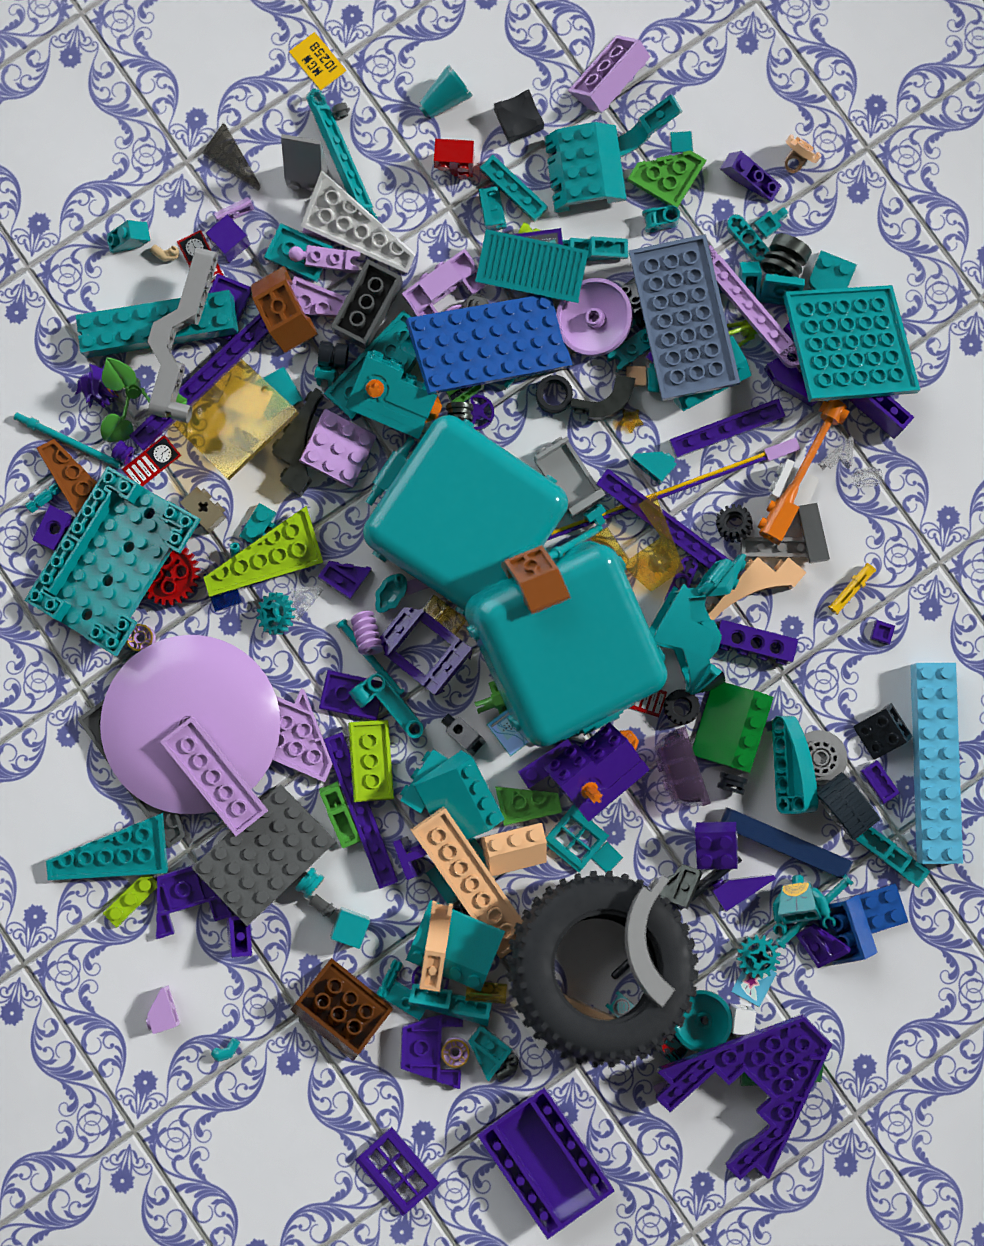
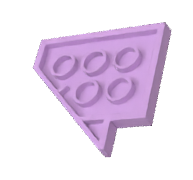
(301, 740)

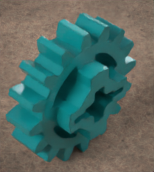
(275, 613)
(756, 964)

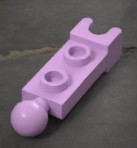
(326, 258)

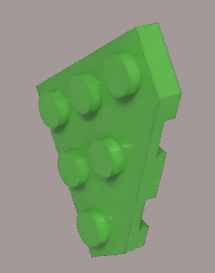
(668, 176)

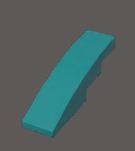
(601, 247)
(893, 856)

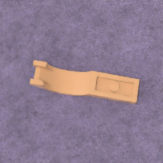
(436, 947)

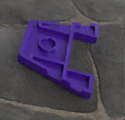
(184, 890)
(423, 1049)

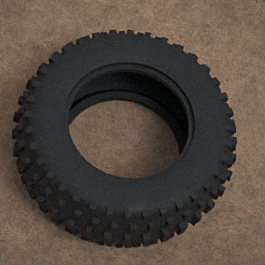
(539, 991)

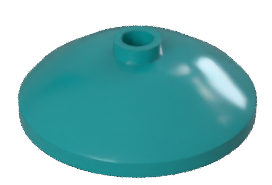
(702, 1036)

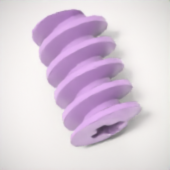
(366, 633)

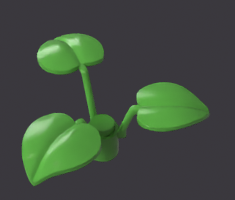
(115, 377)

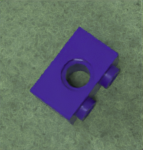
(52, 518)

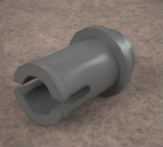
(322, 906)

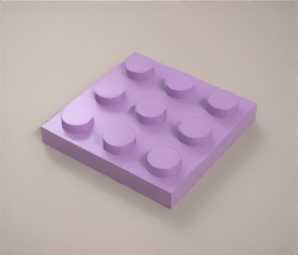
(337, 448)

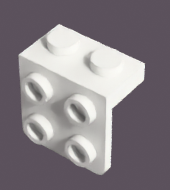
(786, 476)

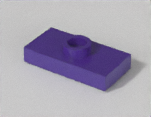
(879, 782)

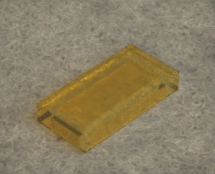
(489, 993)

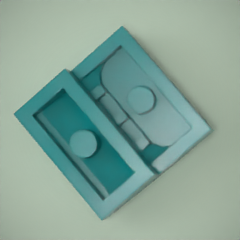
(284, 386)

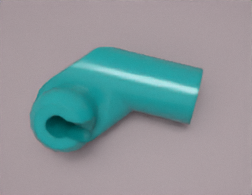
(225, 1053)

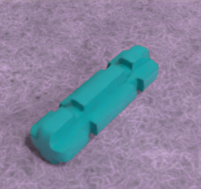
(42, 498)
(389, 978)

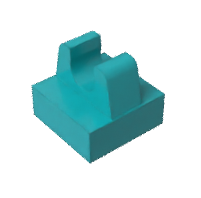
(325, 373)
(595, 514)

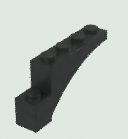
(293, 442)

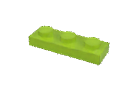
(131, 899)

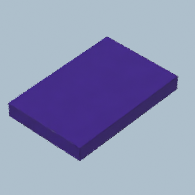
(240, 292)
(337, 697)

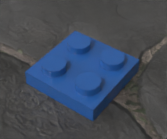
(883, 908)

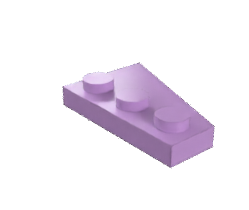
(315, 299)

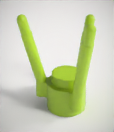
(745, 329)

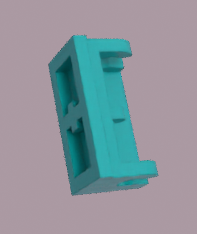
(492, 208)

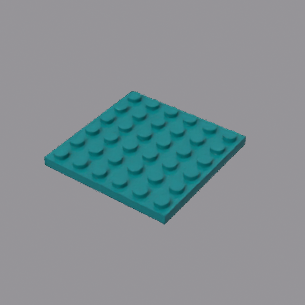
(851, 343)

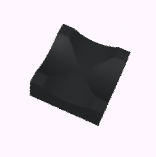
(518, 116)

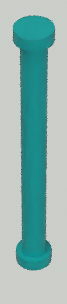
(370, 658)
(799, 925)

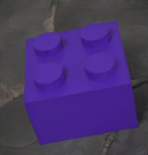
(716, 845)

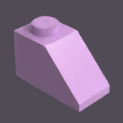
(162, 1012)

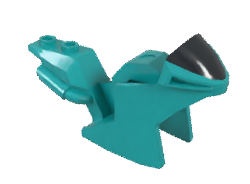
(690, 632)

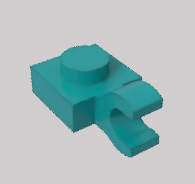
(770, 223)

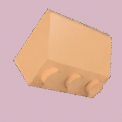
(514, 849)

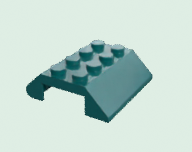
(585, 165)

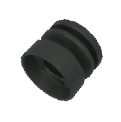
(786, 256)

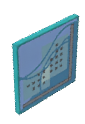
(506, 735)

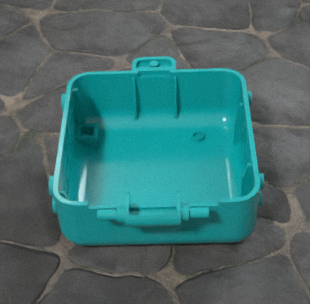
(459, 509)
(572, 661)

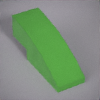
(339, 814)

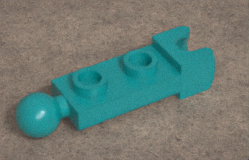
(630, 350)

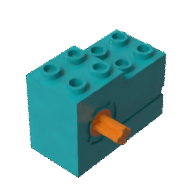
(392, 397)

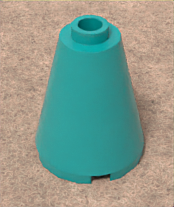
(444, 93)

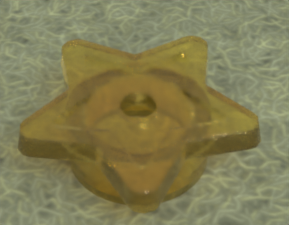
(634, 415)

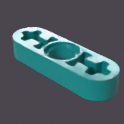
(761, 246)

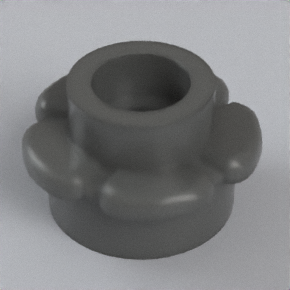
(340, 110)

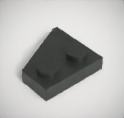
(682, 886)

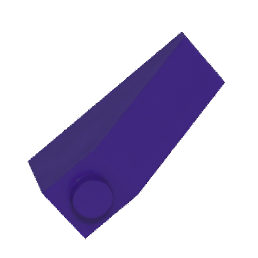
(735, 890)

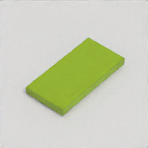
(371, 761)

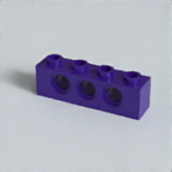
(786, 644)

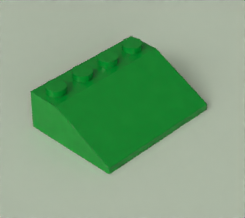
(732, 726)

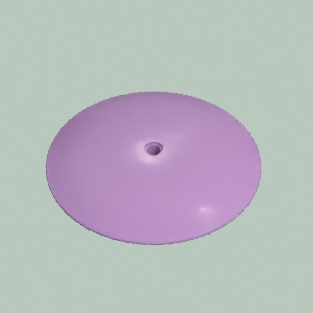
(167, 687)

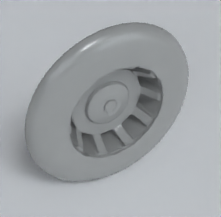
(823, 757)

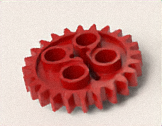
(182, 584)

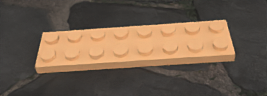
(467, 875)

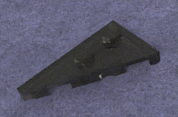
(226, 153)

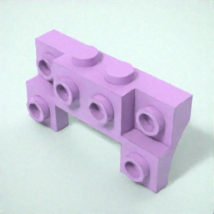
(441, 282)

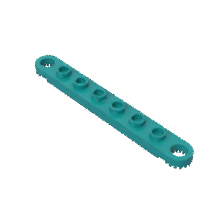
(338, 149)

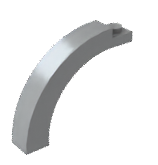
(635, 944)

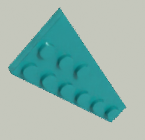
(127, 852)

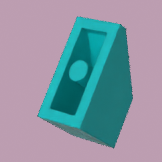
(751, 276)
(406, 355)
(655, 464)

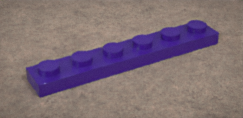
(727, 428)

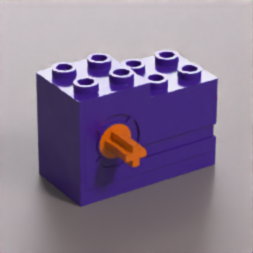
(598, 769)

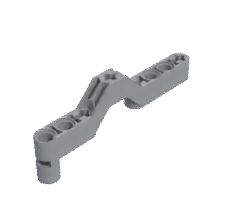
(163, 334)

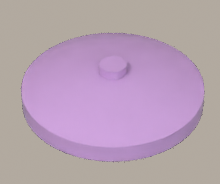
(598, 320)

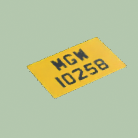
(317, 61)

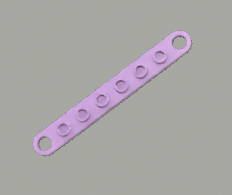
(753, 310)

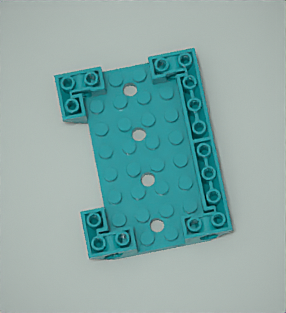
(97, 550)

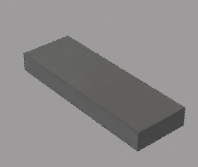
(813, 533)

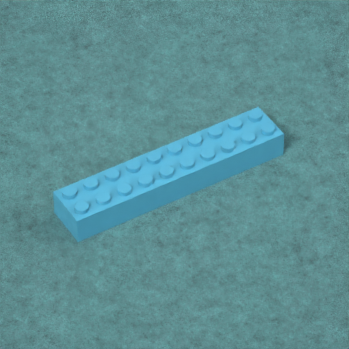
(936, 763)

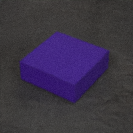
(882, 632)

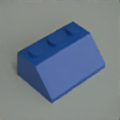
(850, 929)

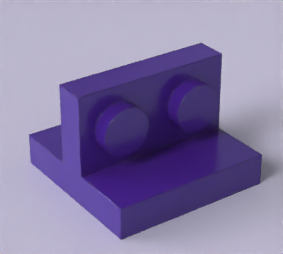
(408, 855)

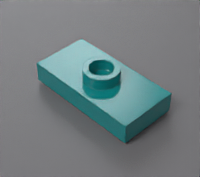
(399, 996)

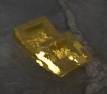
(444, 614)

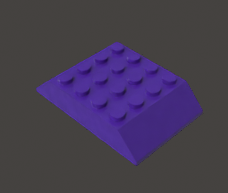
(546, 1162)

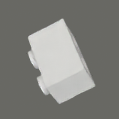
(743, 1019)

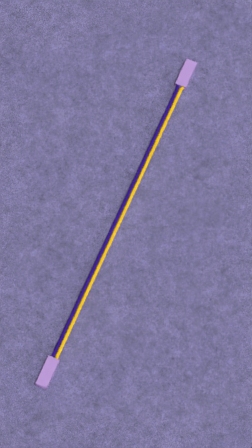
(771, 454)

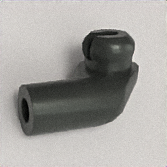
(509, 1068)

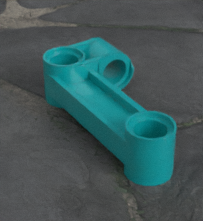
(365, 692)

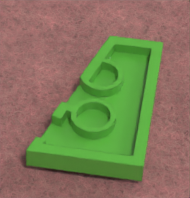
(524, 805)

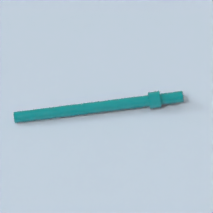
(34, 424)
(557, 552)

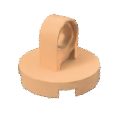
(801, 151)

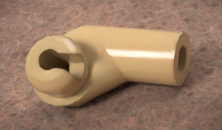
(165, 255)

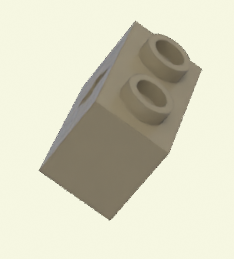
(193, 504)

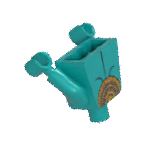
(799, 903)

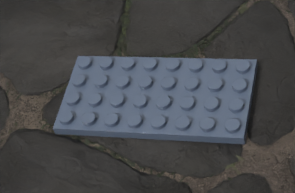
(684, 317)

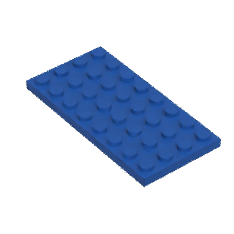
(488, 343)

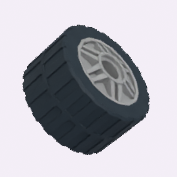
(847, 806)

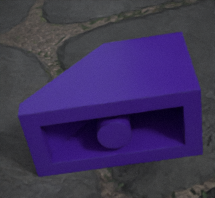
(239, 938)

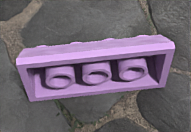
(610, 73)

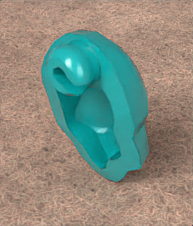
(390, 592)

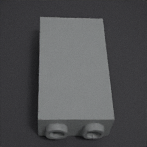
(571, 475)

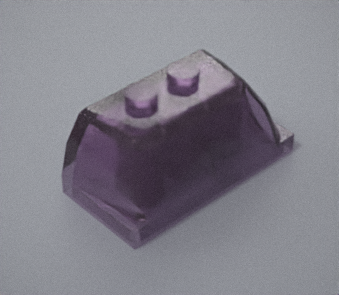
(680, 769)

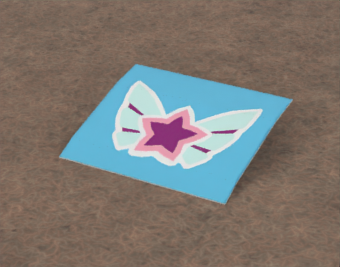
(753, 988)

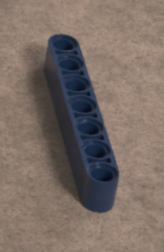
(788, 844)

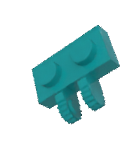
(258, 523)

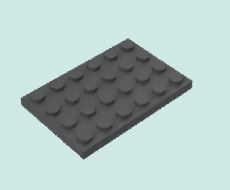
(265, 857)

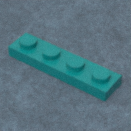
(513, 188)

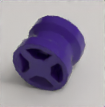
(123, 452)

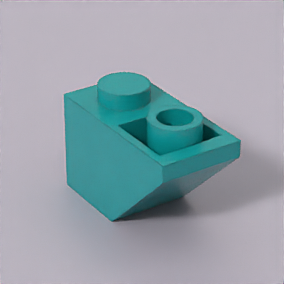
(128, 236)

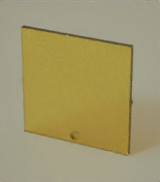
(236, 419)

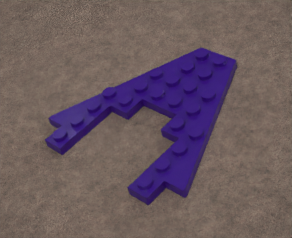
(779, 1060)

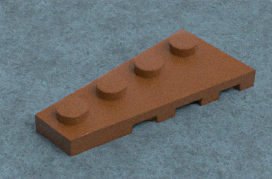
(68, 474)

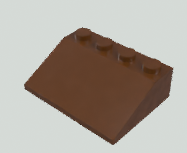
(342, 1009)

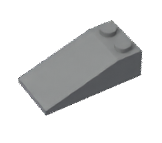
(302, 161)

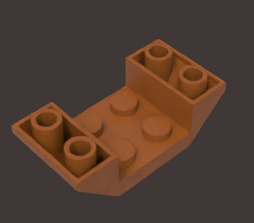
(282, 310)
(537, 578)

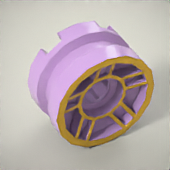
(147, 632)
(449, 1058)

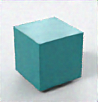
(350, 927)

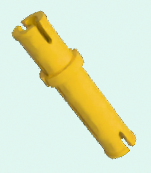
(858, 581)

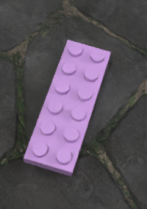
(214, 776)

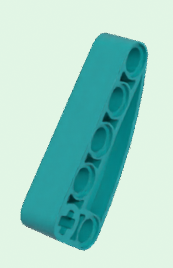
(793, 768)

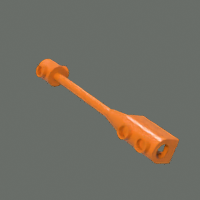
(783, 510)

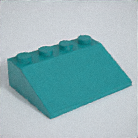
(463, 793)
(468, 950)

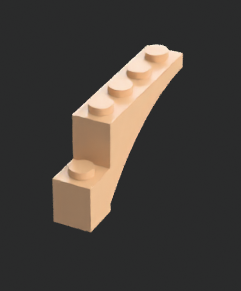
(756, 578)

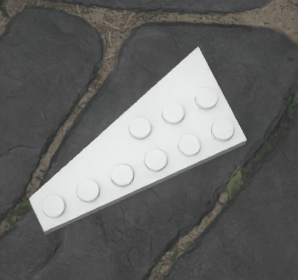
(345, 221)

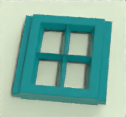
(564, 852)

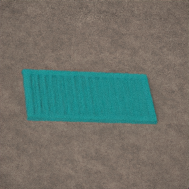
(532, 266)

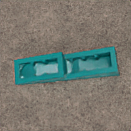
(451, 1004)

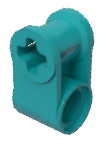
(659, 218)

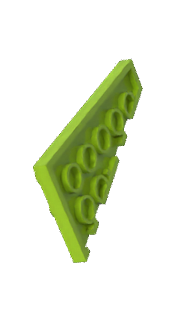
(278, 552)

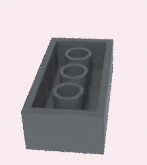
(367, 304)

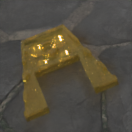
(658, 560)

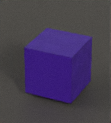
(228, 238)

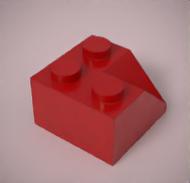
(454, 156)

